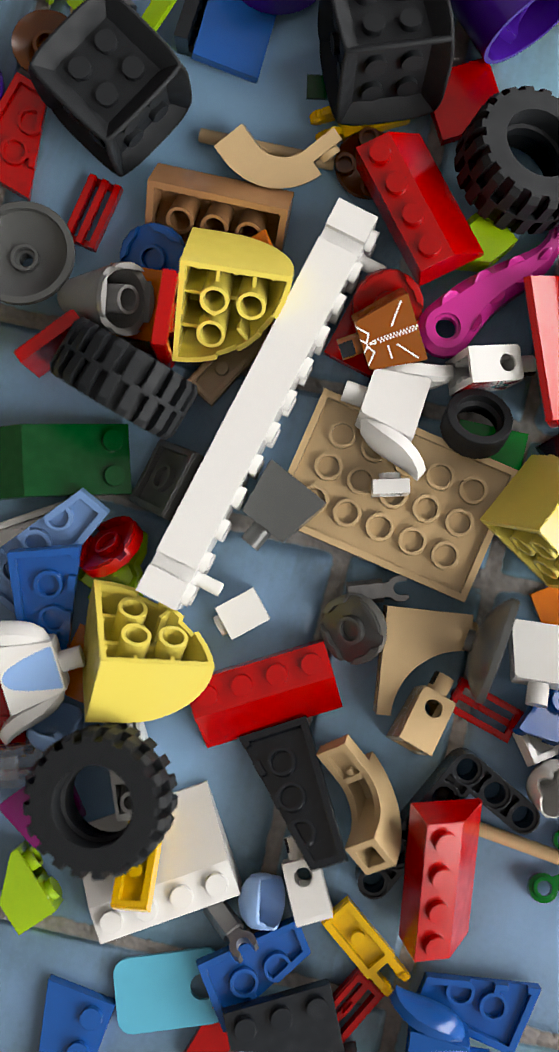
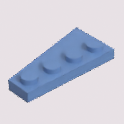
(64, 525)

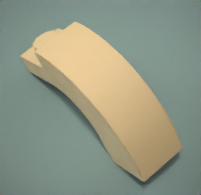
(258, 167)
(374, 809)

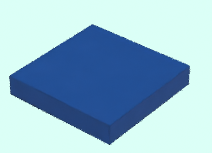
(233, 38)

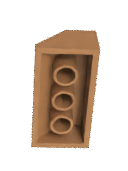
(218, 203)

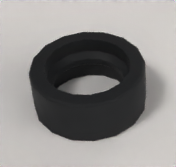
(482, 403)

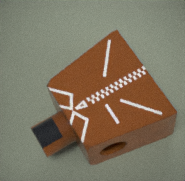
(385, 333)

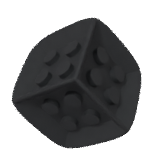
(385, 58)
(112, 82)

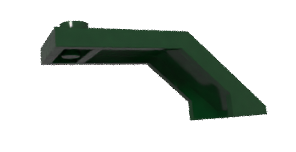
(64, 459)

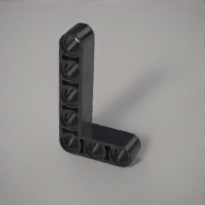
(460, 787)

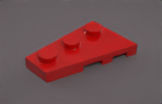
(20, 135)

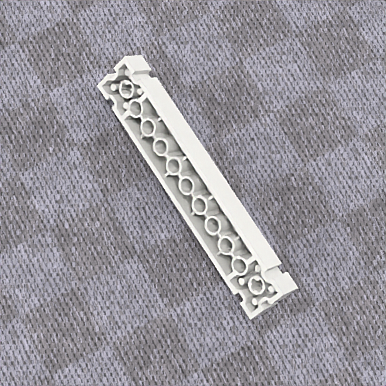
(264, 397)

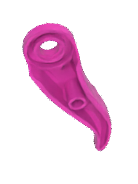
(481, 296)

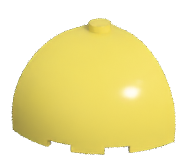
(226, 293)
(528, 517)
(139, 657)

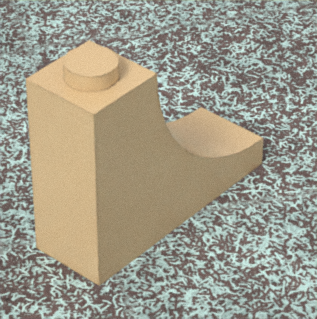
(411, 640)

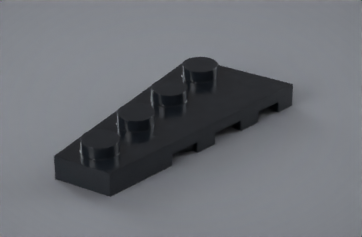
(297, 786)

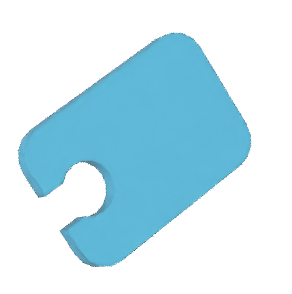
(157, 993)

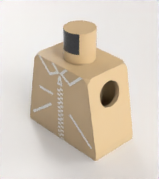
(416, 728)

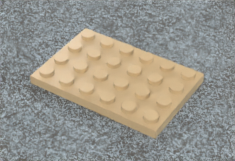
(422, 536)

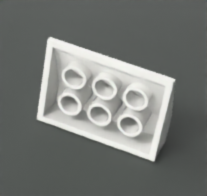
(191, 873)

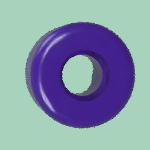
(505, 26)

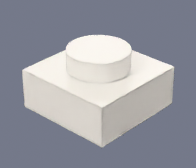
(390, 485)
(534, 750)

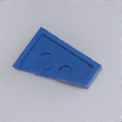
(236, 982)
(490, 1007)

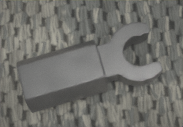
(376, 589)
(229, 928)

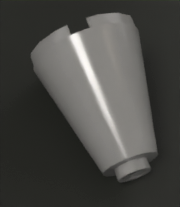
(111, 297)

